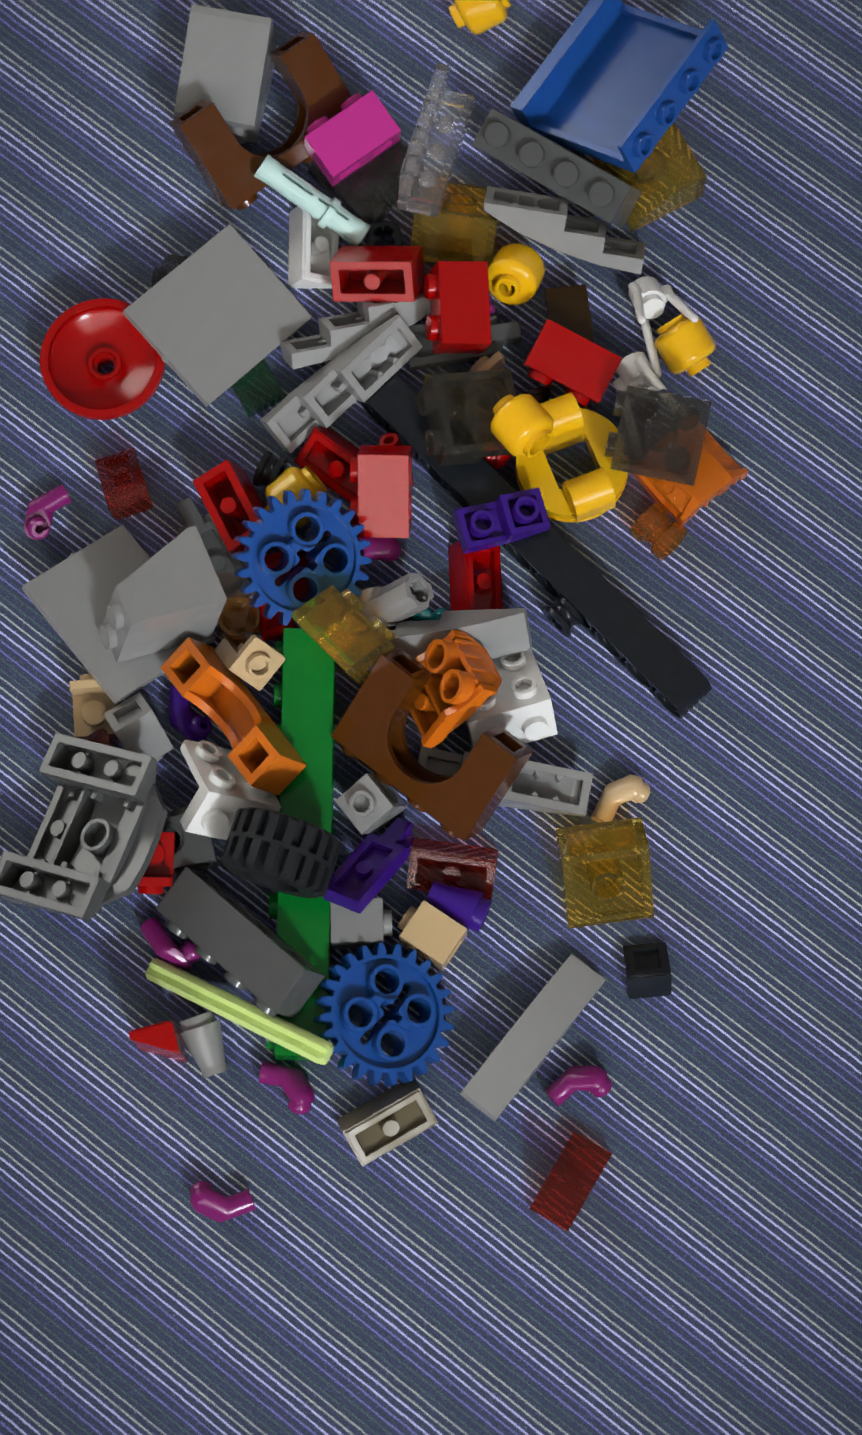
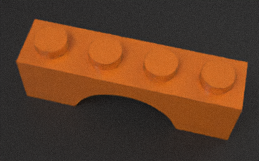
(257, 743)

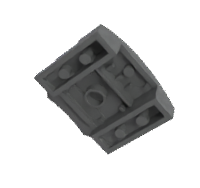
(93, 833)

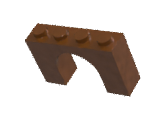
(228, 165)
(376, 735)

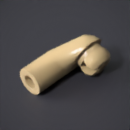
(618, 792)

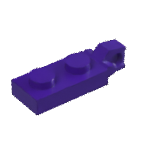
(370, 867)

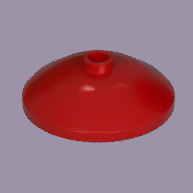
(85, 341)

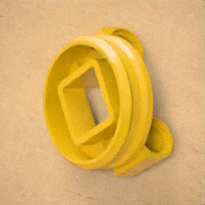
(586, 494)

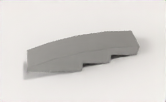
(548, 223)
(343, 330)
(340, 382)
(497, 630)
(536, 788)
(532, 1037)

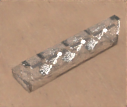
(434, 146)

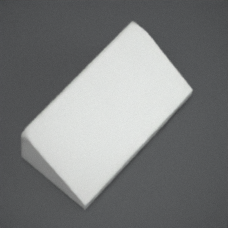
(310, 252)

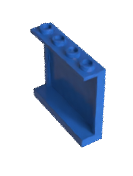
(618, 81)

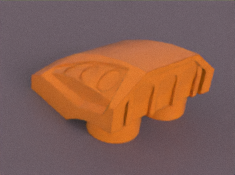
(713, 478)
(457, 688)

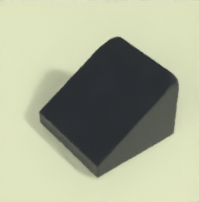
(647, 970)

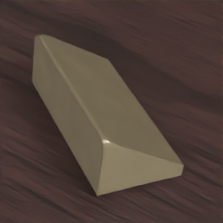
(386, 1121)

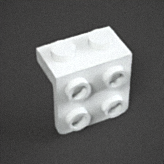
(520, 703)
(220, 791)

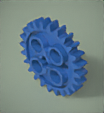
(277, 529)
(356, 987)

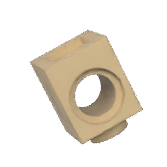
(431, 934)

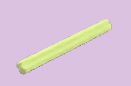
(239, 1011)

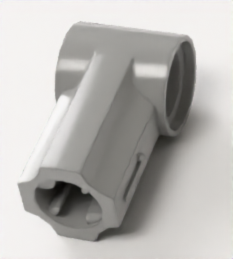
(396, 600)

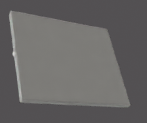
(217, 315)
(75, 603)

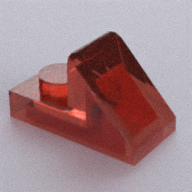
(123, 484)
(570, 1181)

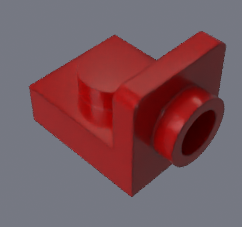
(161, 867)

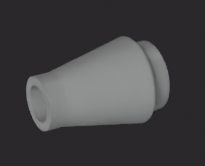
(205, 1042)

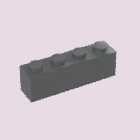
(557, 168)
(239, 943)

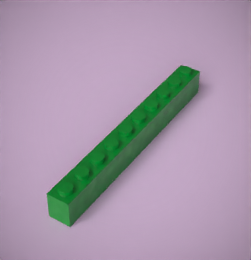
(307, 723)

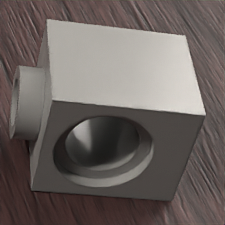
(138, 727)
(370, 804)
(355, 930)

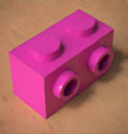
(351, 137)

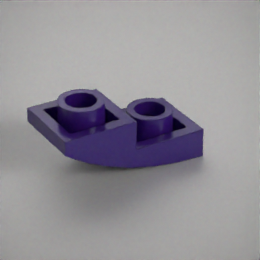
(501, 521)

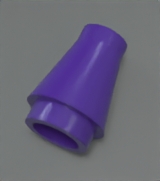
(460, 904)

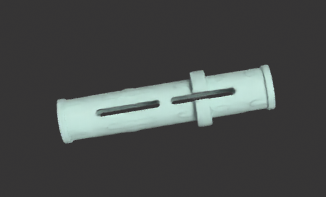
(307, 197)

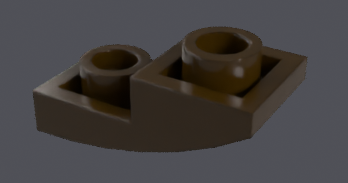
(570, 309)

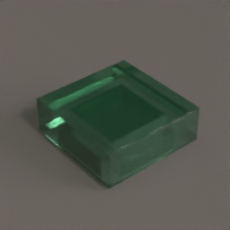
(257, 389)

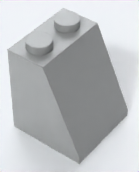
(228, 65)
(165, 601)

